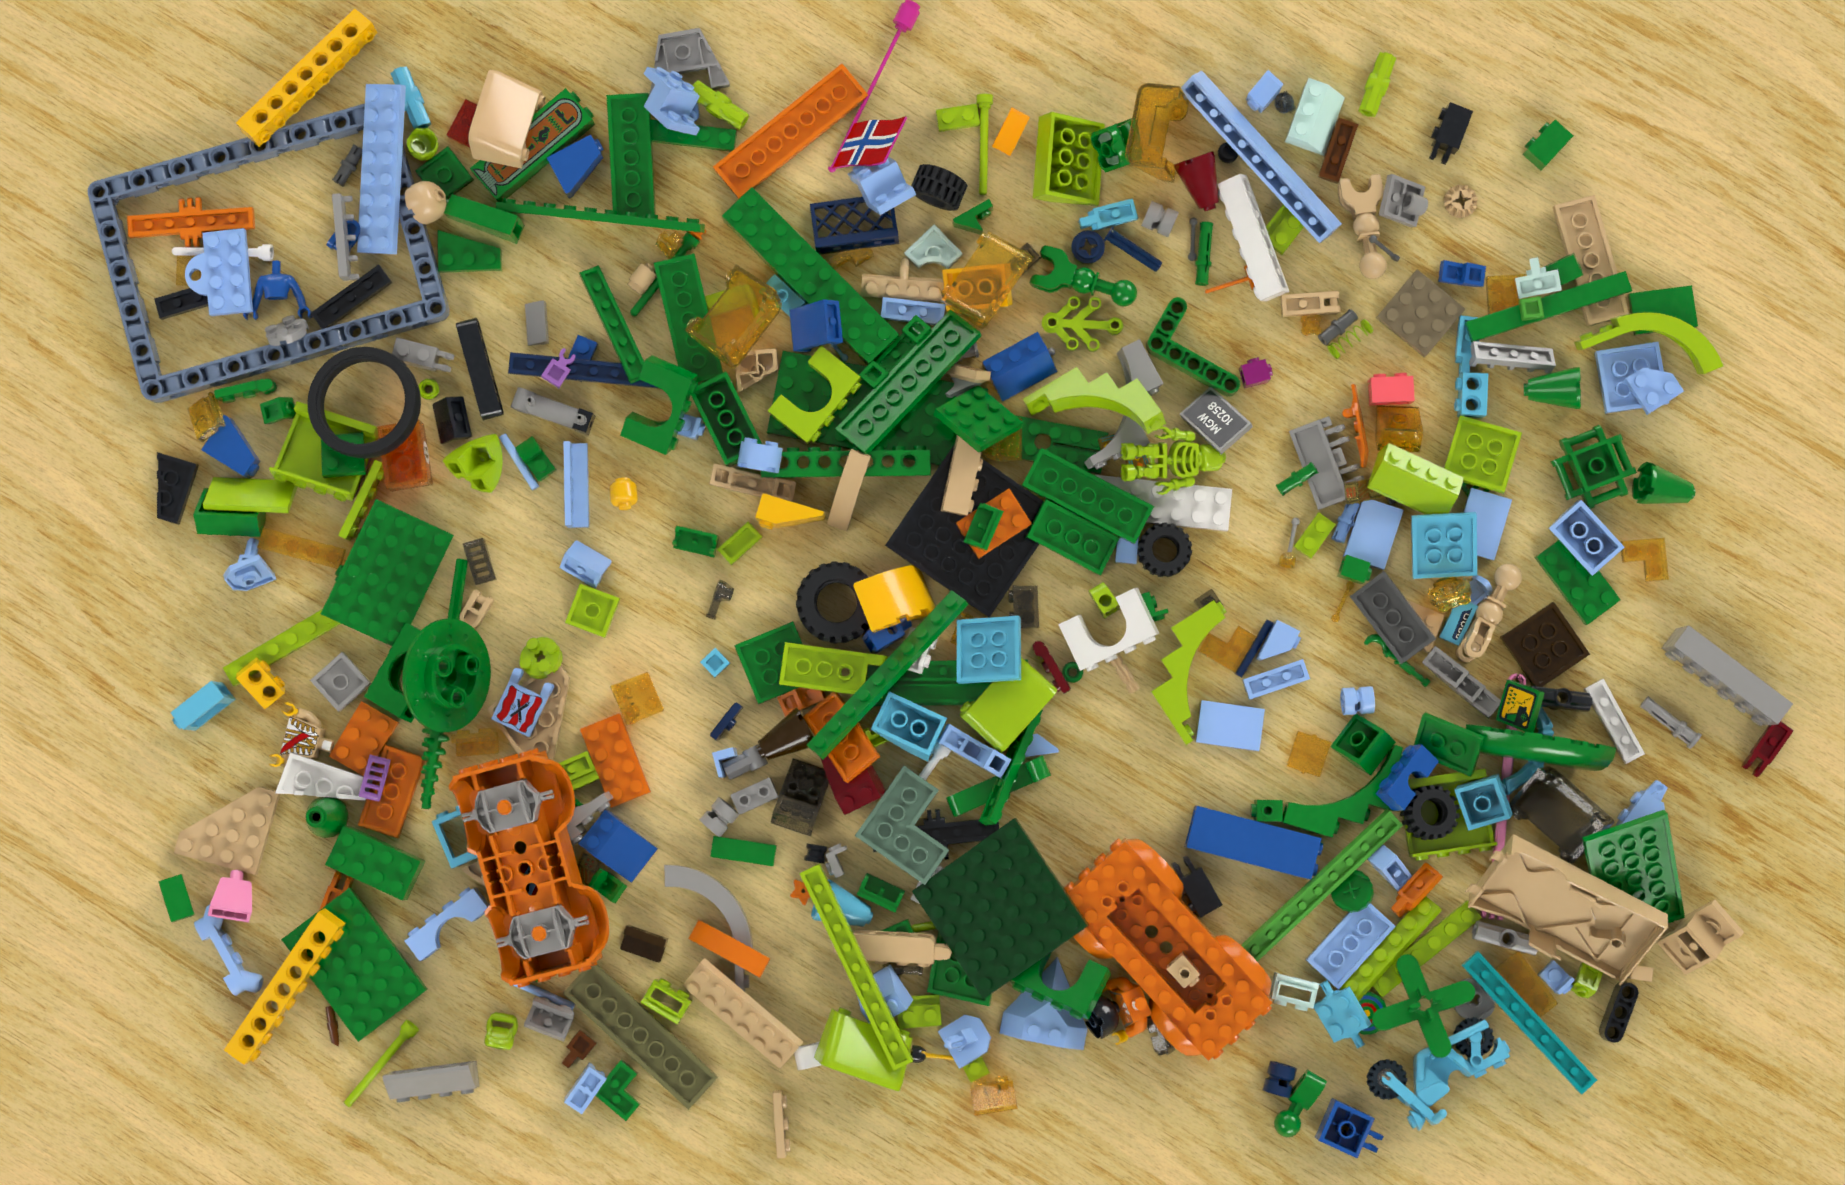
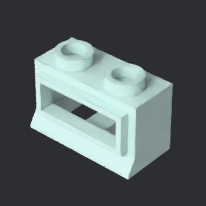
(1295, 982)

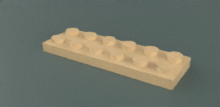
(1585, 236)
(742, 1013)

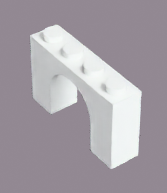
(1139, 629)

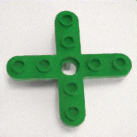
(1409, 1011)

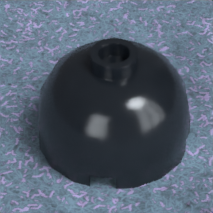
(1103, 1018)

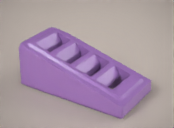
(368, 795)

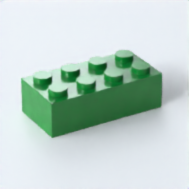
(724, 416)
(375, 862)

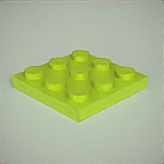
(1482, 453)

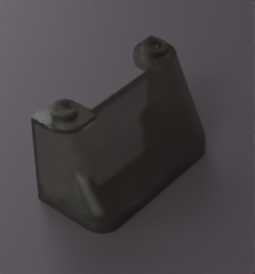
(1559, 811)

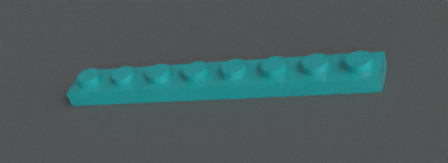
(1529, 1022)

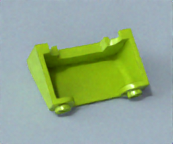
(1008, 707)
(855, 1050)

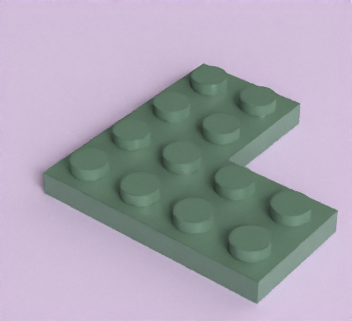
(893, 831)

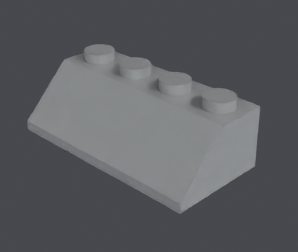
(432, 1080)

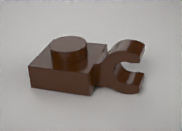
(580, 1047)

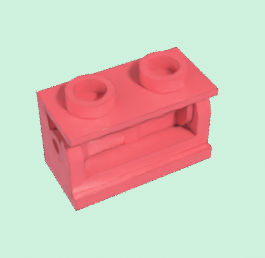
(1391, 390)

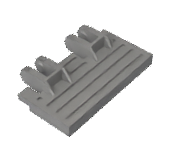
(1314, 447)

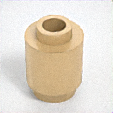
(642, 278)

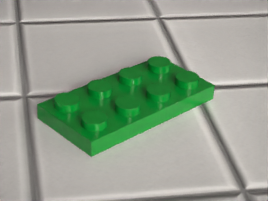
(1072, 537)
(1585, 593)

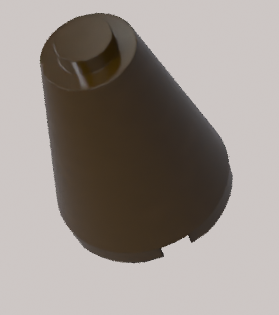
(786, 737)

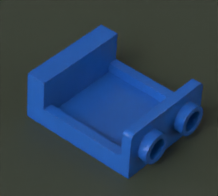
(816, 325)

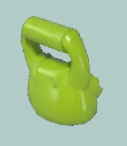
(500, 1037)

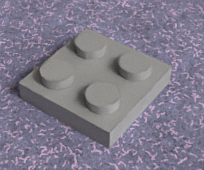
(340, 681)

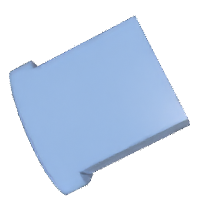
(1480, 589)

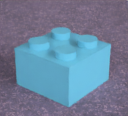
(1483, 802)

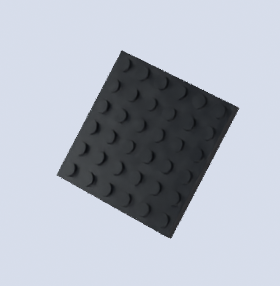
(937, 548)

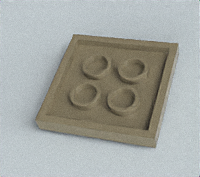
(1420, 313)

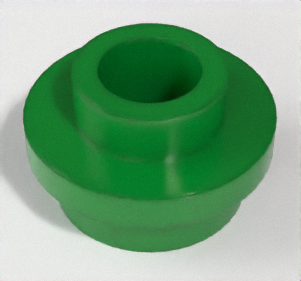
(1065, 671)

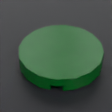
(1354, 892)

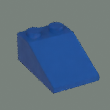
(618, 845)

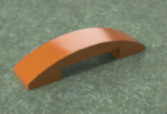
(729, 948)

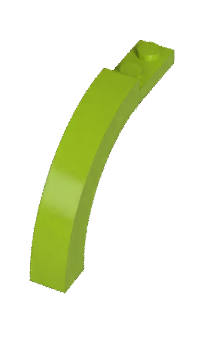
(1685, 335)

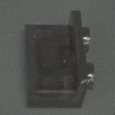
(1025, 605)

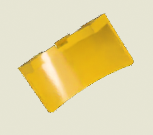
(894, 596)

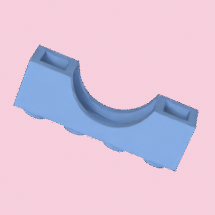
(426, 940)

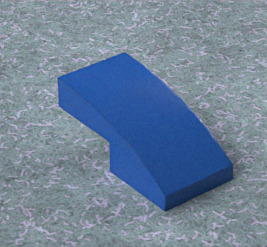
(1462, 274)

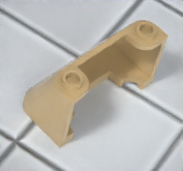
(503, 120)

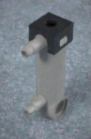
(553, 411)

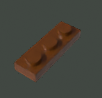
(1338, 150)

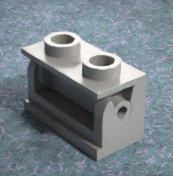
(754, 795)

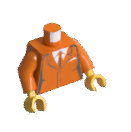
(1132, 1007)

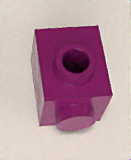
(1255, 372)

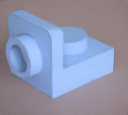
(693, 427)
(1556, 978)

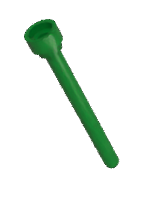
(688, 243)

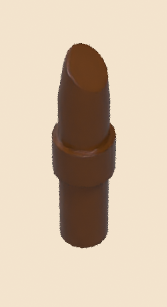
(332, 1025)

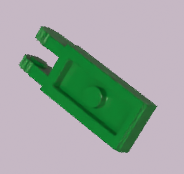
(246, 390)

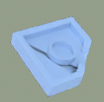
(1653, 388)

